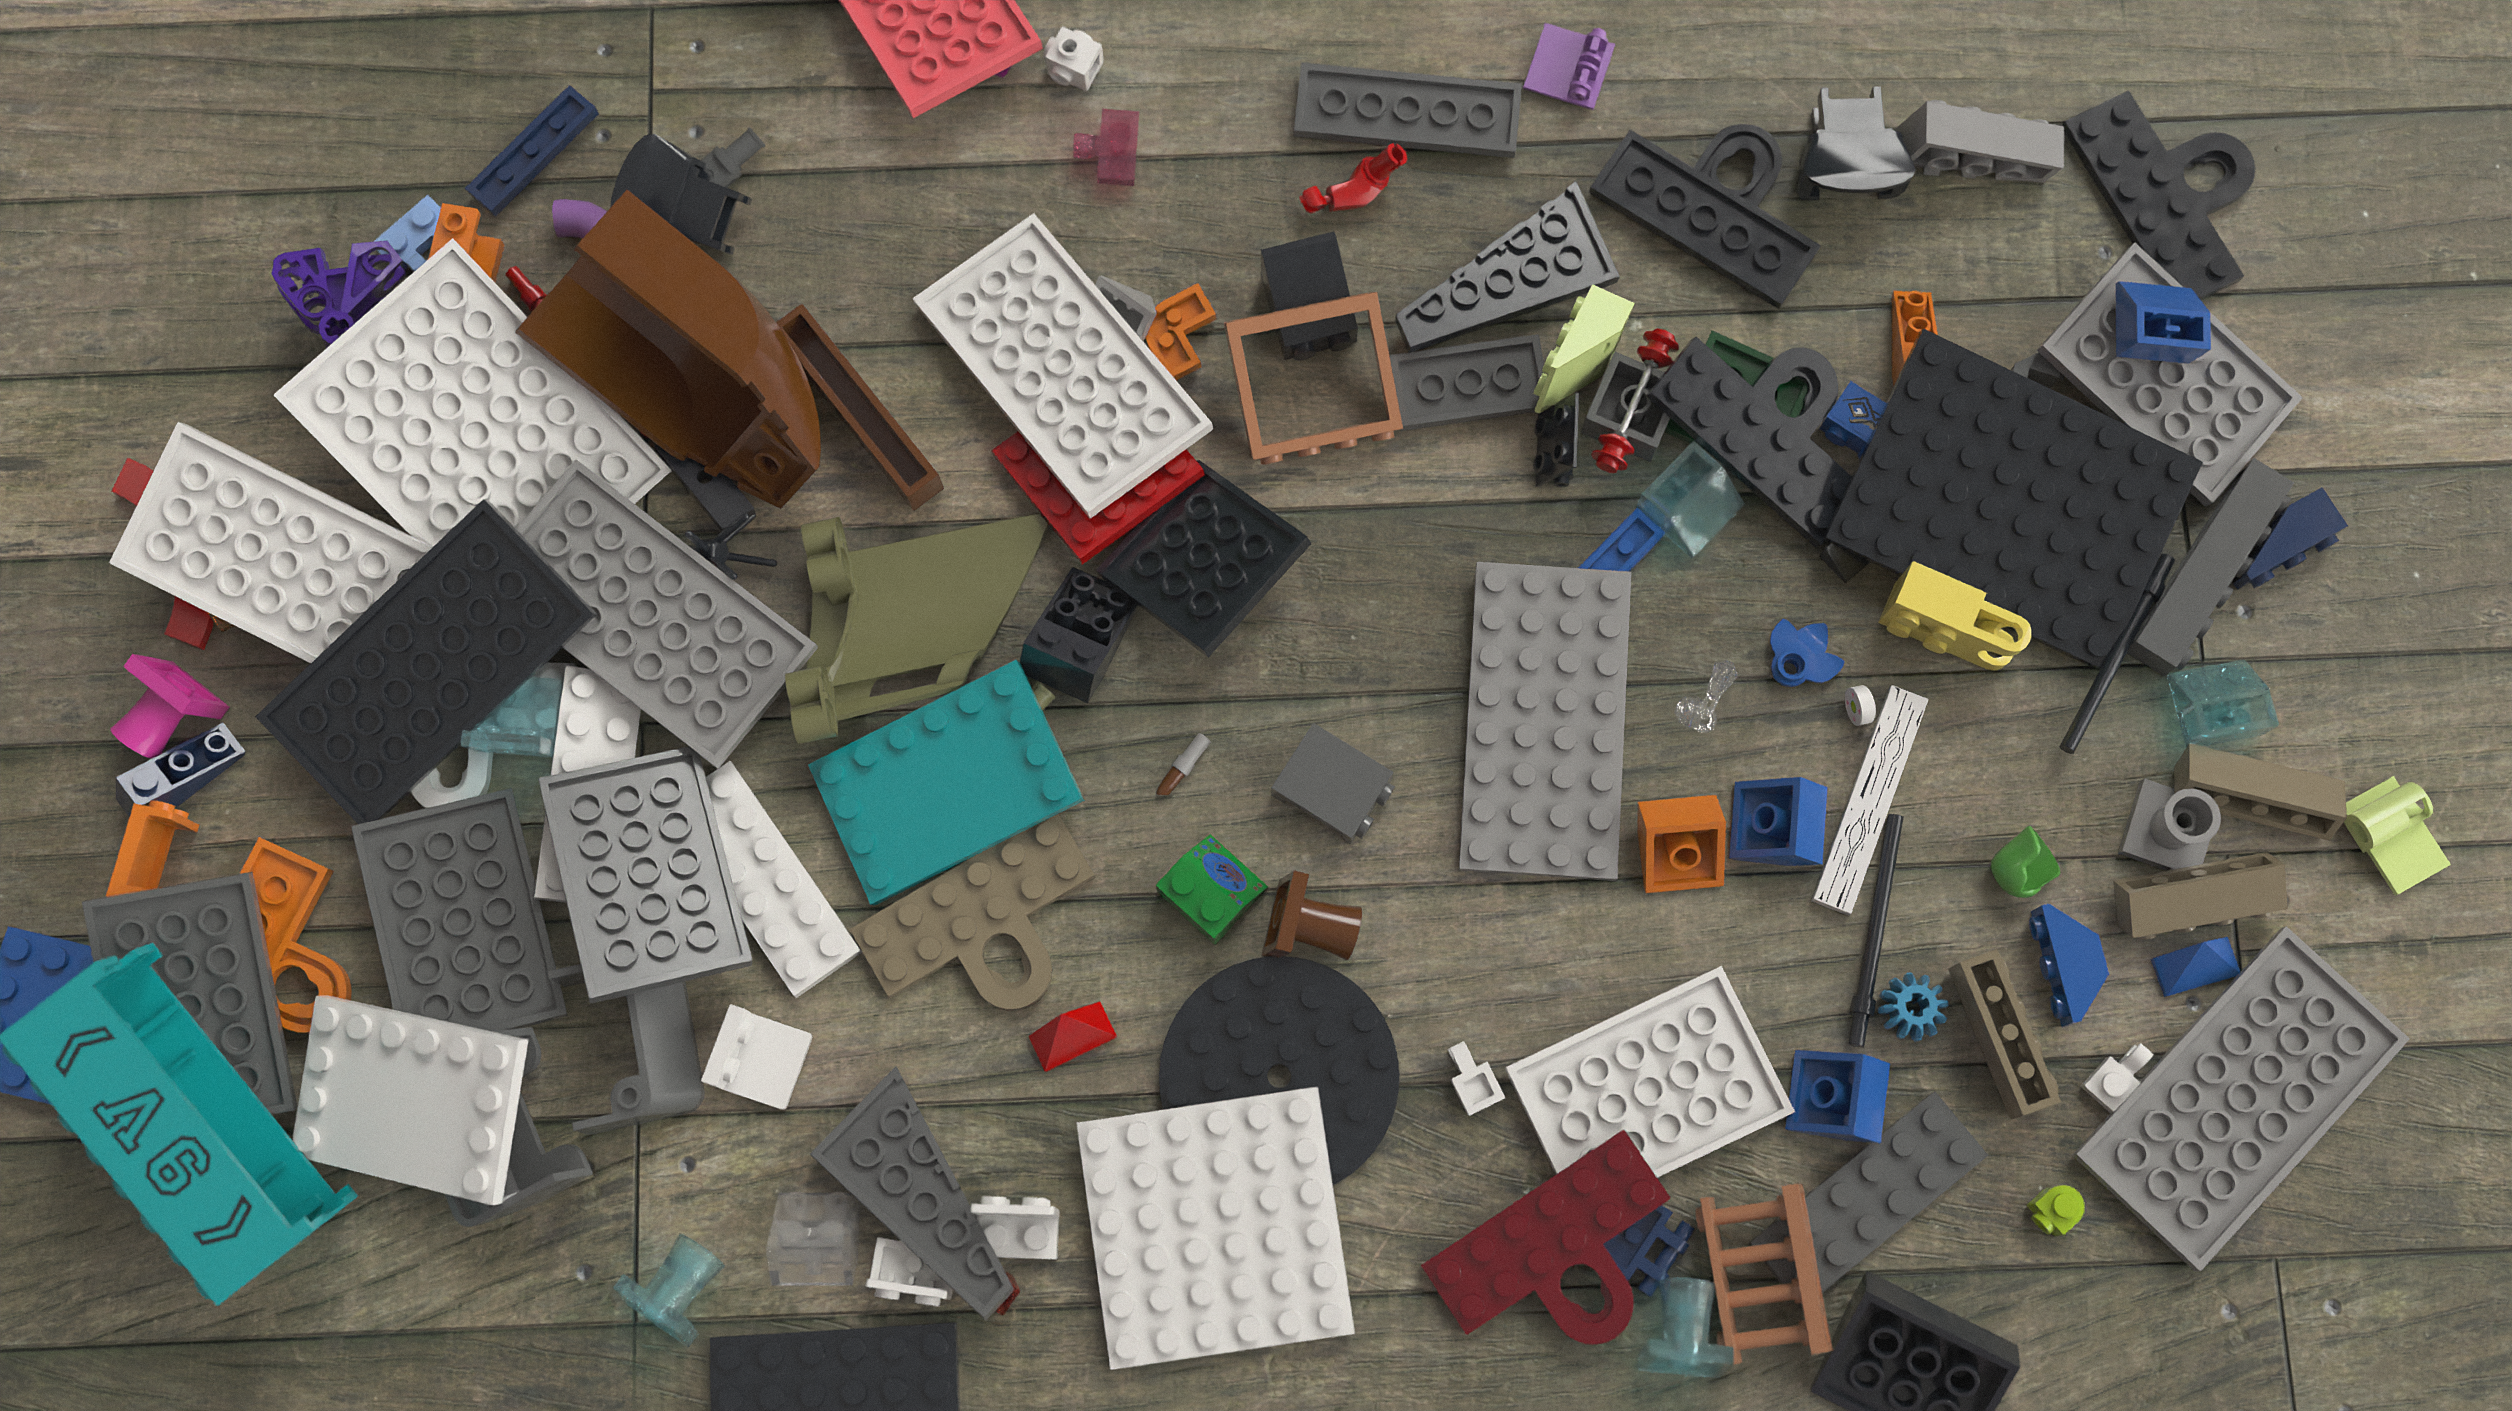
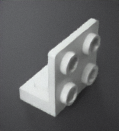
(757, 1058)
(1019, 1230)

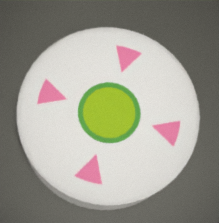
(1860, 705)

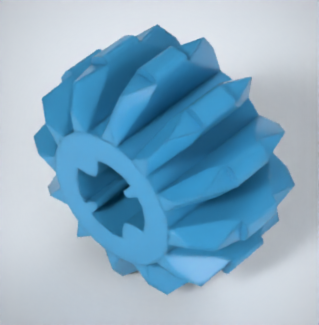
(1921, 1021)

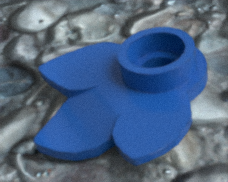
(1805, 651)

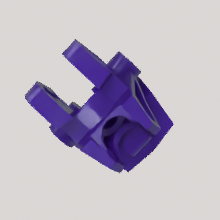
(343, 291)

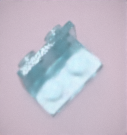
(521, 724)

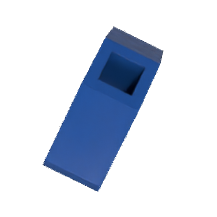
(2070, 960)

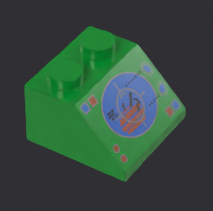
(1210, 888)

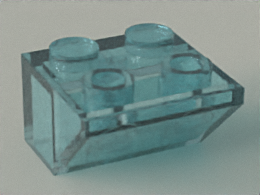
(1691, 499)
(2222, 703)

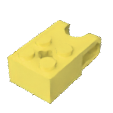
(1952, 618)

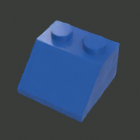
(1778, 821)
(1838, 1095)

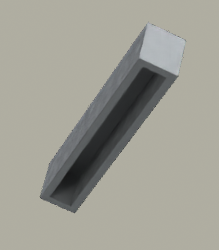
(2210, 567)

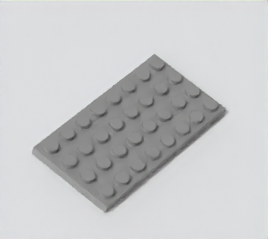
(667, 620)
(1545, 721)
(2240, 1098)

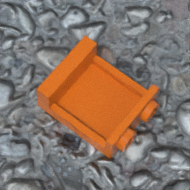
(462, 226)
(147, 846)

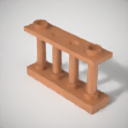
(1796, 1247)

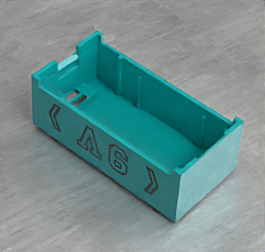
(171, 1122)

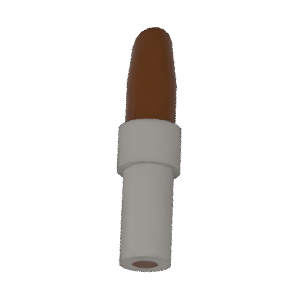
(1183, 764)

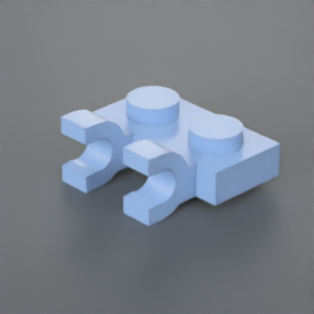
(413, 233)

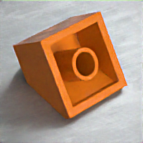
(1681, 843)

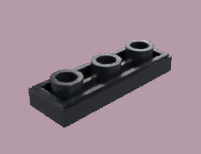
(717, 498)

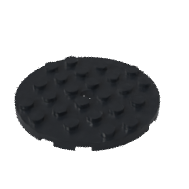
(1295, 1018)

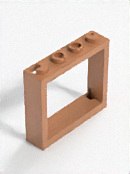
(1341, 437)

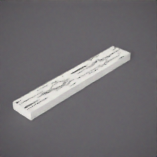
(1869, 800)

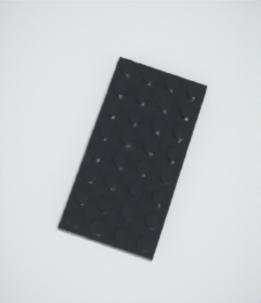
(426, 664)

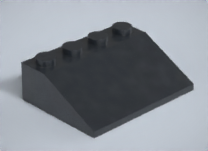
(1912, 1356)

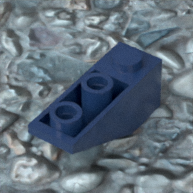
(2300, 527)
(179, 771)

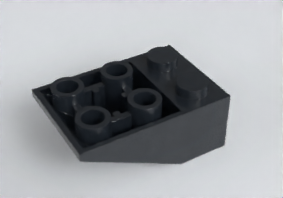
(1077, 635)

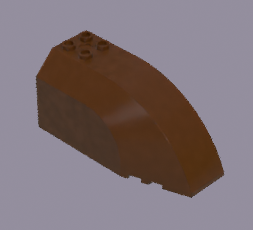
(681, 353)

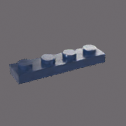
(532, 150)

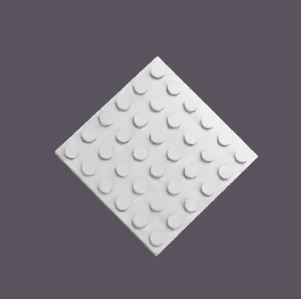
(1215, 1228)

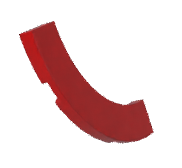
(187, 621)

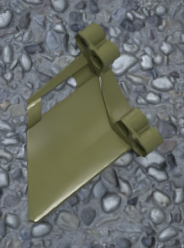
(902, 613)

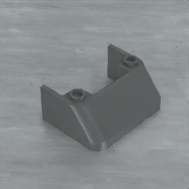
(665, 1054)

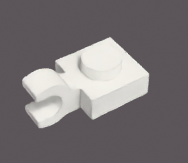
(2115, 1080)
(1475, 1085)

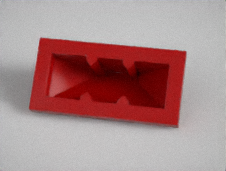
(1072, 1035)

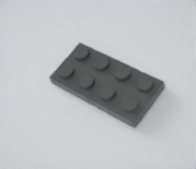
(1467, 382)

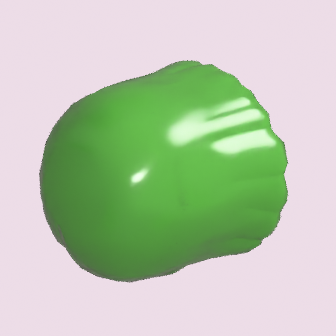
(2024, 865)

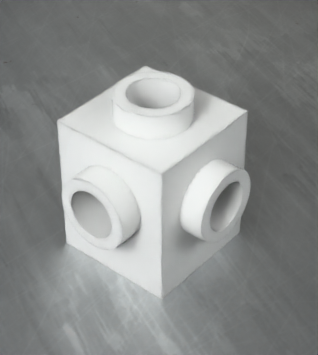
(1073, 58)

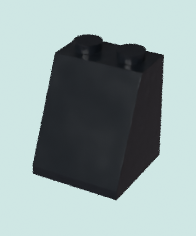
(1304, 275)

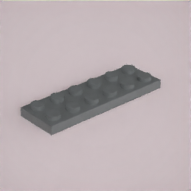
(1407, 110)
(1880, 1190)

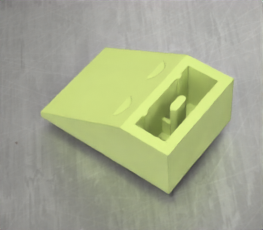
(1585, 346)

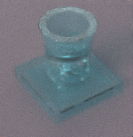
(673, 1288)
(1686, 1333)

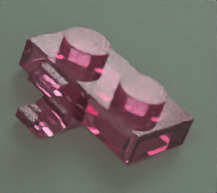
(1114, 147)

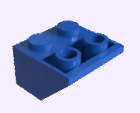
(2161, 323)

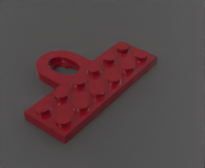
(1547, 1233)

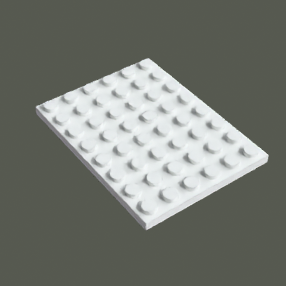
(452, 407)

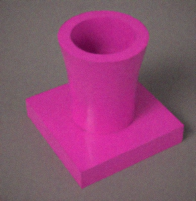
(163, 705)

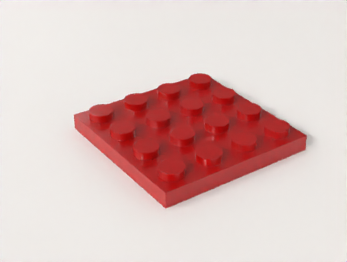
(1080, 533)

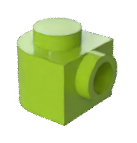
(2057, 1209)

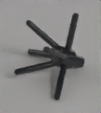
(717, 551)

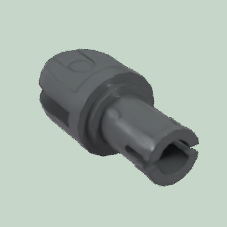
(725, 163)

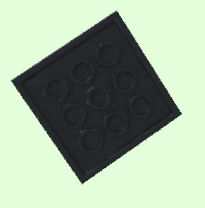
(1204, 560)

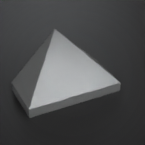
(1131, 304)

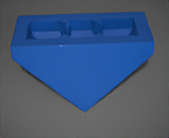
(2195, 966)

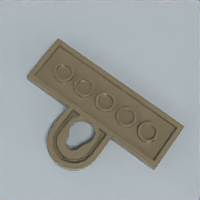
(972, 906)

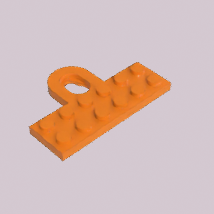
(287, 895)

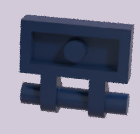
(1634, 1242)

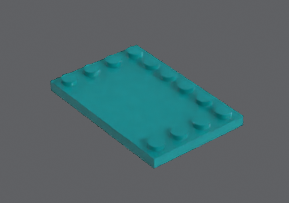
(945, 782)

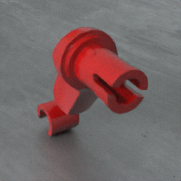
(1363, 185)

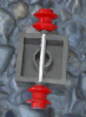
(1621, 413)

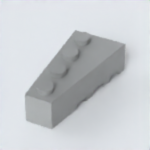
(1982, 143)

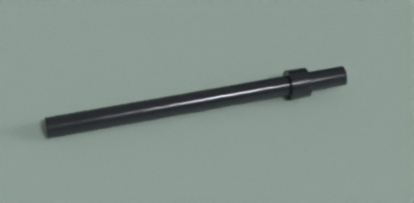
(2151, 593)
(1863, 1004)

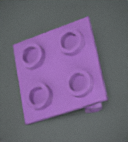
(1570, 65)

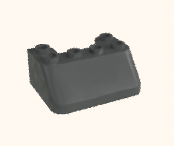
(531, 1171)

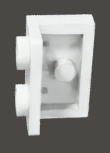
(900, 1270)

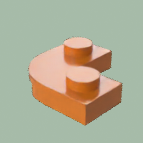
(1172, 323)

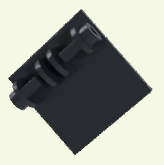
(1557, 442)

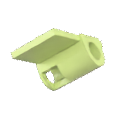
(2393, 833)

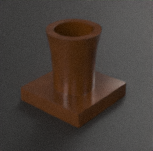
(1309, 921)

